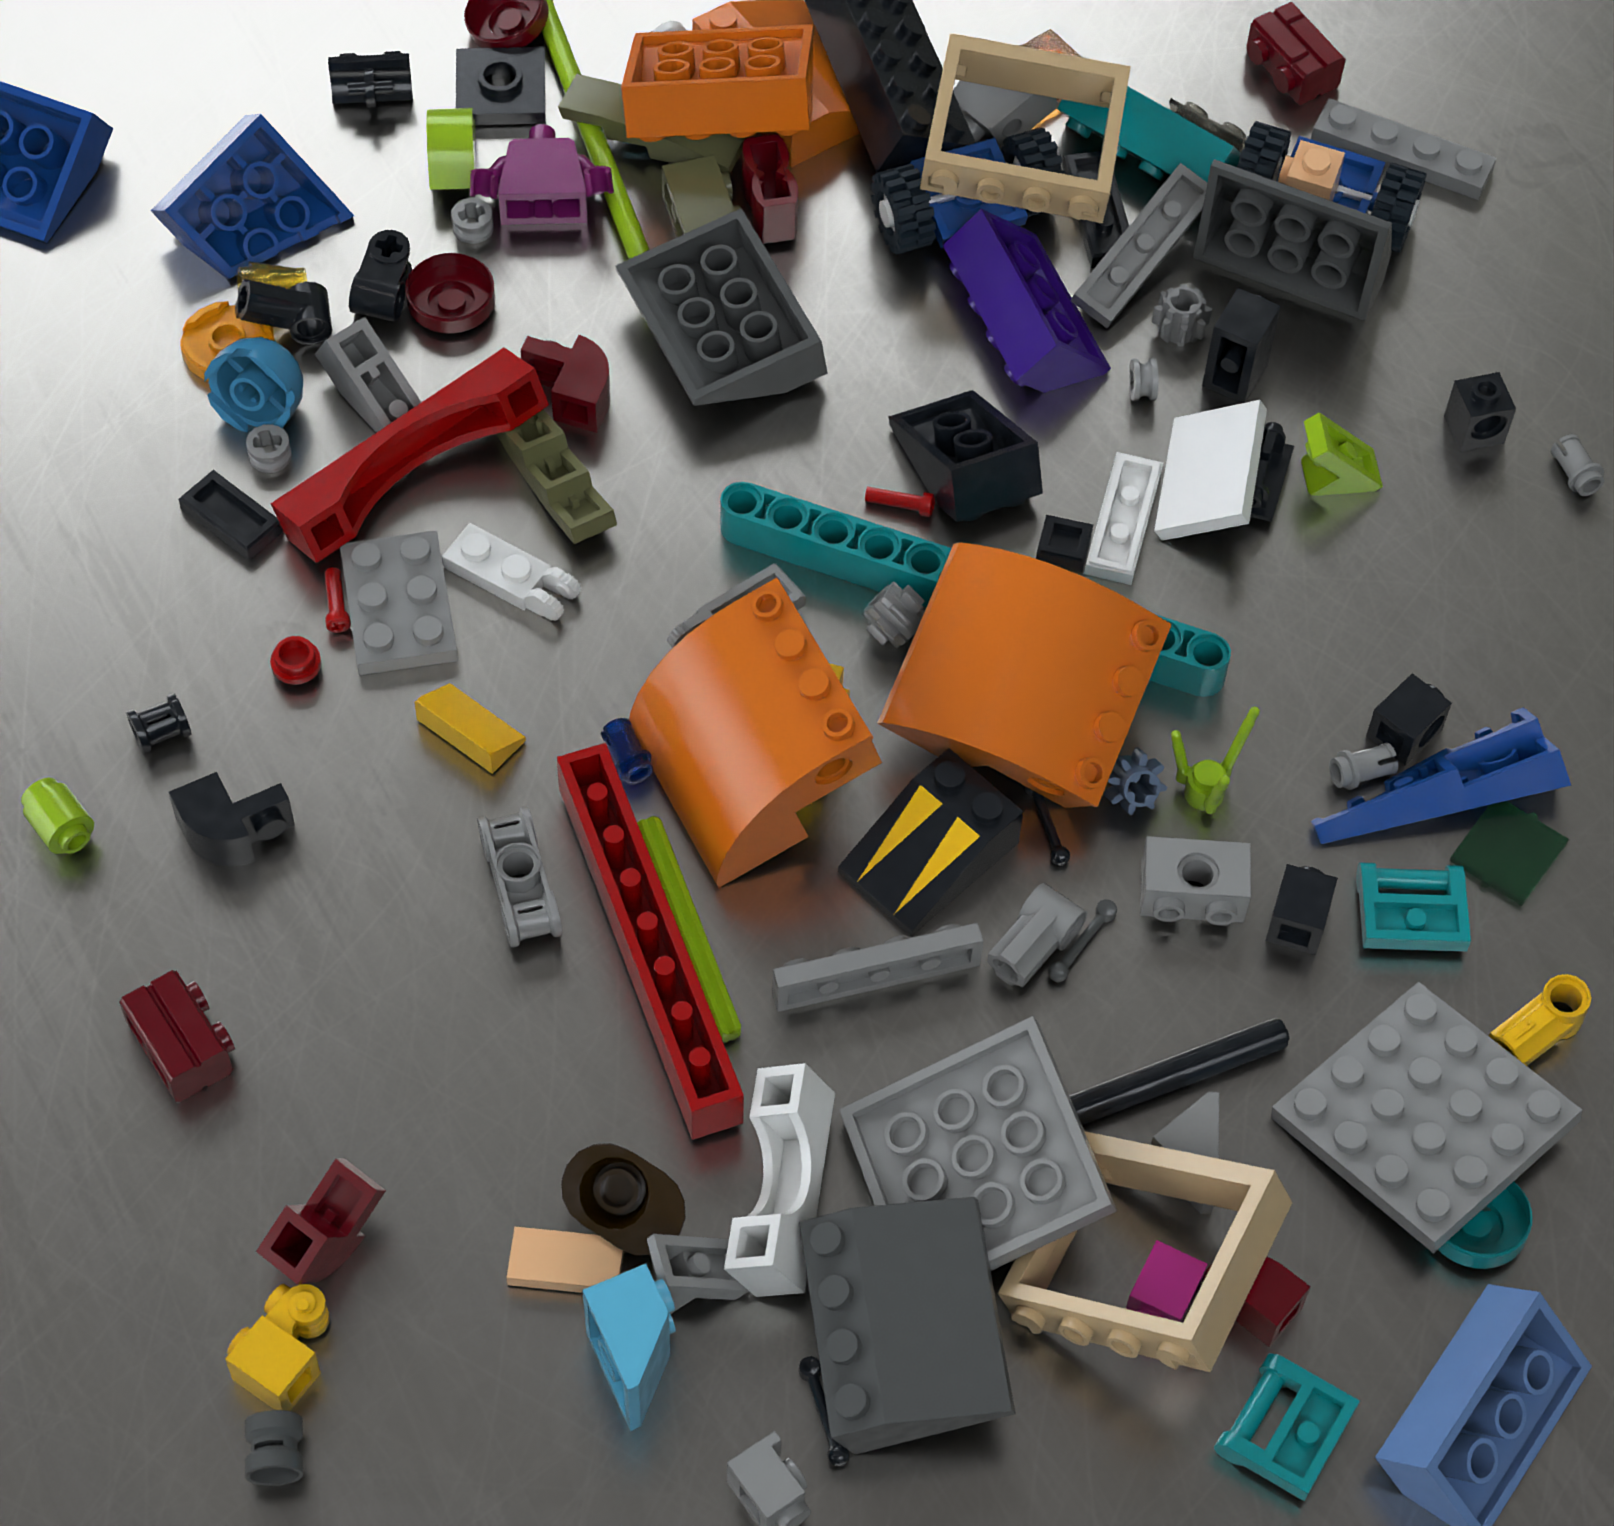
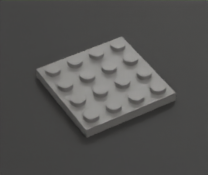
(1426, 1116)
(987, 1129)

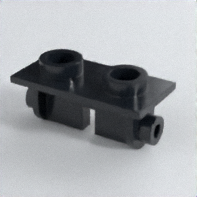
(1271, 471)

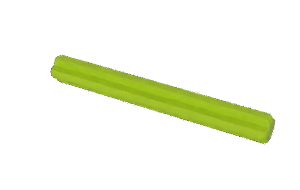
(690, 928)

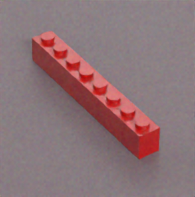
(650, 942)

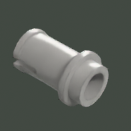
(1583, 474)
(1351, 768)

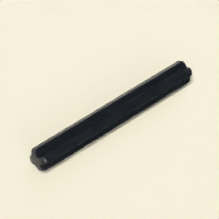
(1180, 1070)

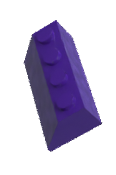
(1023, 304)

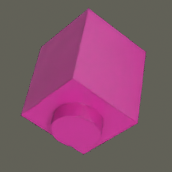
(1167, 1283)

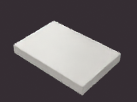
(1211, 470)

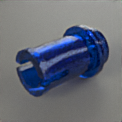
(631, 760)

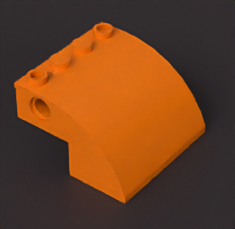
(1026, 672)
(749, 730)

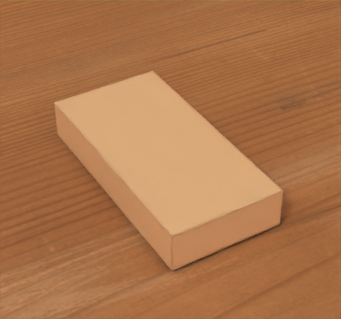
(561, 1260)

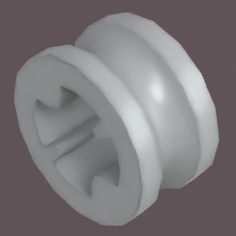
(472, 232)
(1143, 379)
(264, 436)

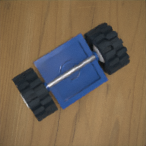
(1358, 181)
(915, 216)

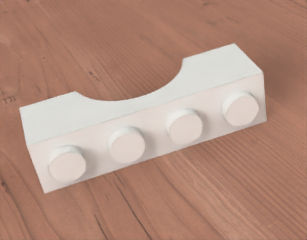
(793, 1126)

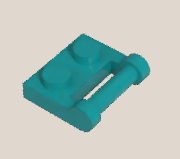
(1413, 919)
(1304, 1434)

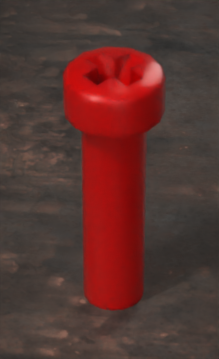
(923, 503)
(337, 619)

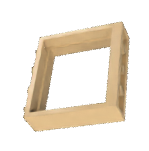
(1038, 74)
(1177, 1174)

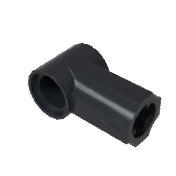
(300, 309)

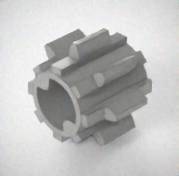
(1181, 315)
(894, 614)

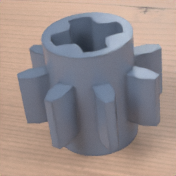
(1135, 781)

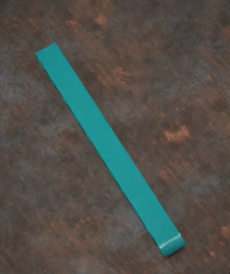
(903, 561)

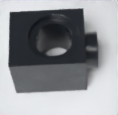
(1479, 411)
(1409, 718)
(1301, 908)

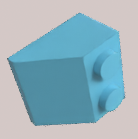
(630, 1335)

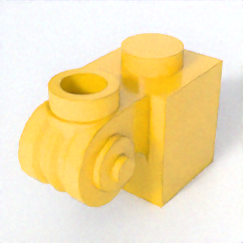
(269, 1356)

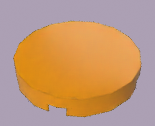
(211, 331)

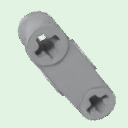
(527, 901)

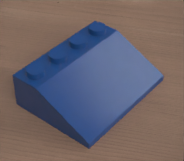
(44, 159)

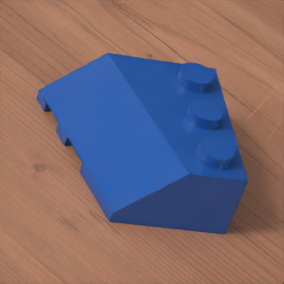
(248, 200)

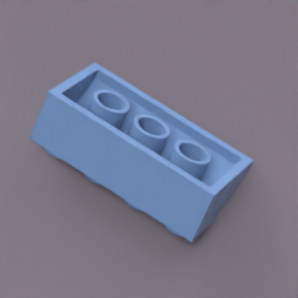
(1485, 1408)

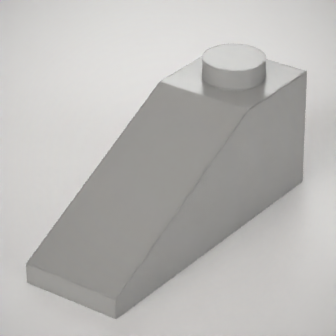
(367, 375)

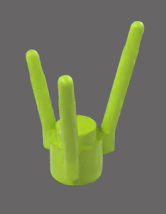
(1208, 779)

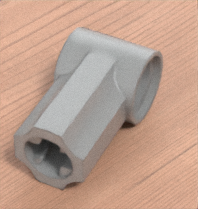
(1042, 925)

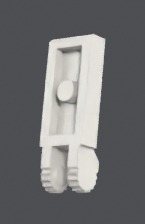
(509, 572)

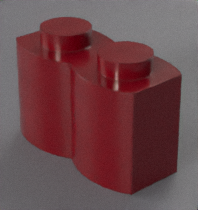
(770, 188)

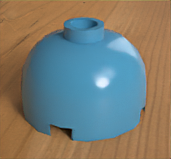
(254, 383)

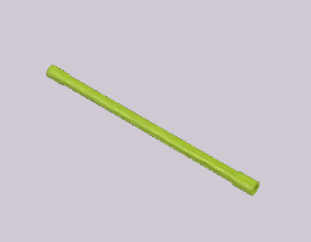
(595, 139)

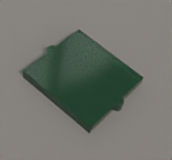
(1509, 850)

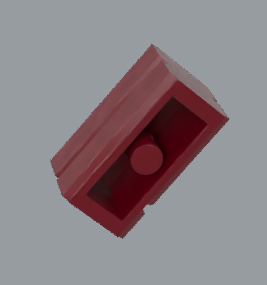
(1295, 53)
(177, 1034)

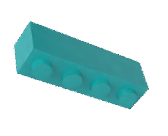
(1153, 136)

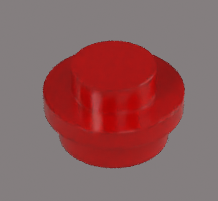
(295, 660)

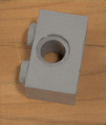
(1218, 865)

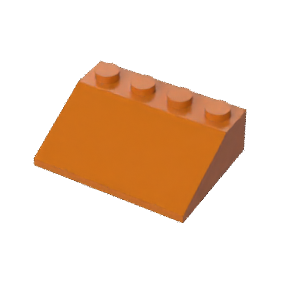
(719, 82)
(831, 115)

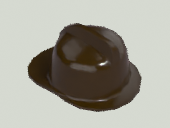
(622, 1197)

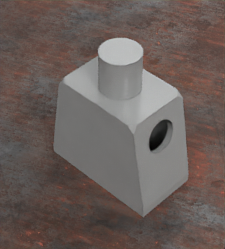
(1000, 111)

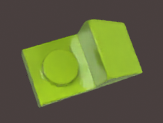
(1337, 460)

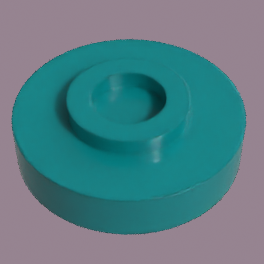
(1493, 1235)

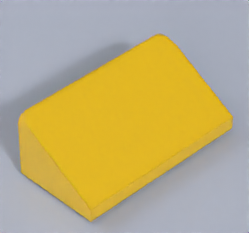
(468, 726)

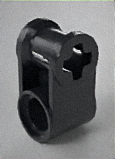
(382, 277)

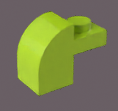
(450, 147)

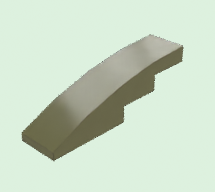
(601, 104)
(558, 477)

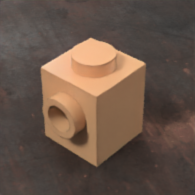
(1313, 170)

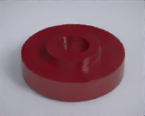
(511, 21)
(450, 293)

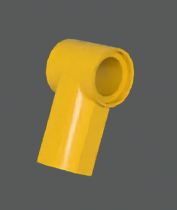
(1542, 1025)

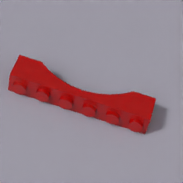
(335, 501)

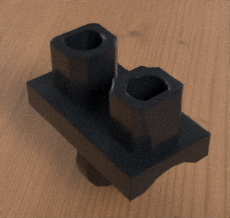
(370, 78)

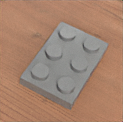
(398, 602)

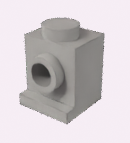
(767, 1485)

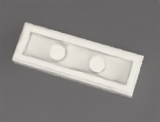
(1123, 518)

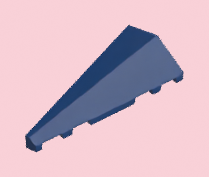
(1473, 775)

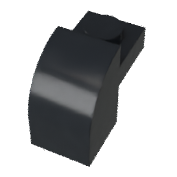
(223, 829)

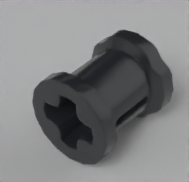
(158, 723)

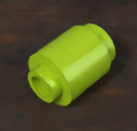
(57, 816)

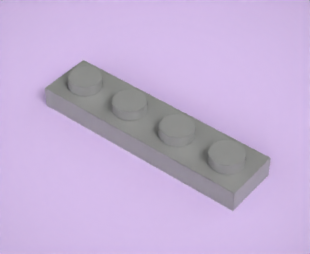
(1389, 141)
(1142, 246)
(876, 967)

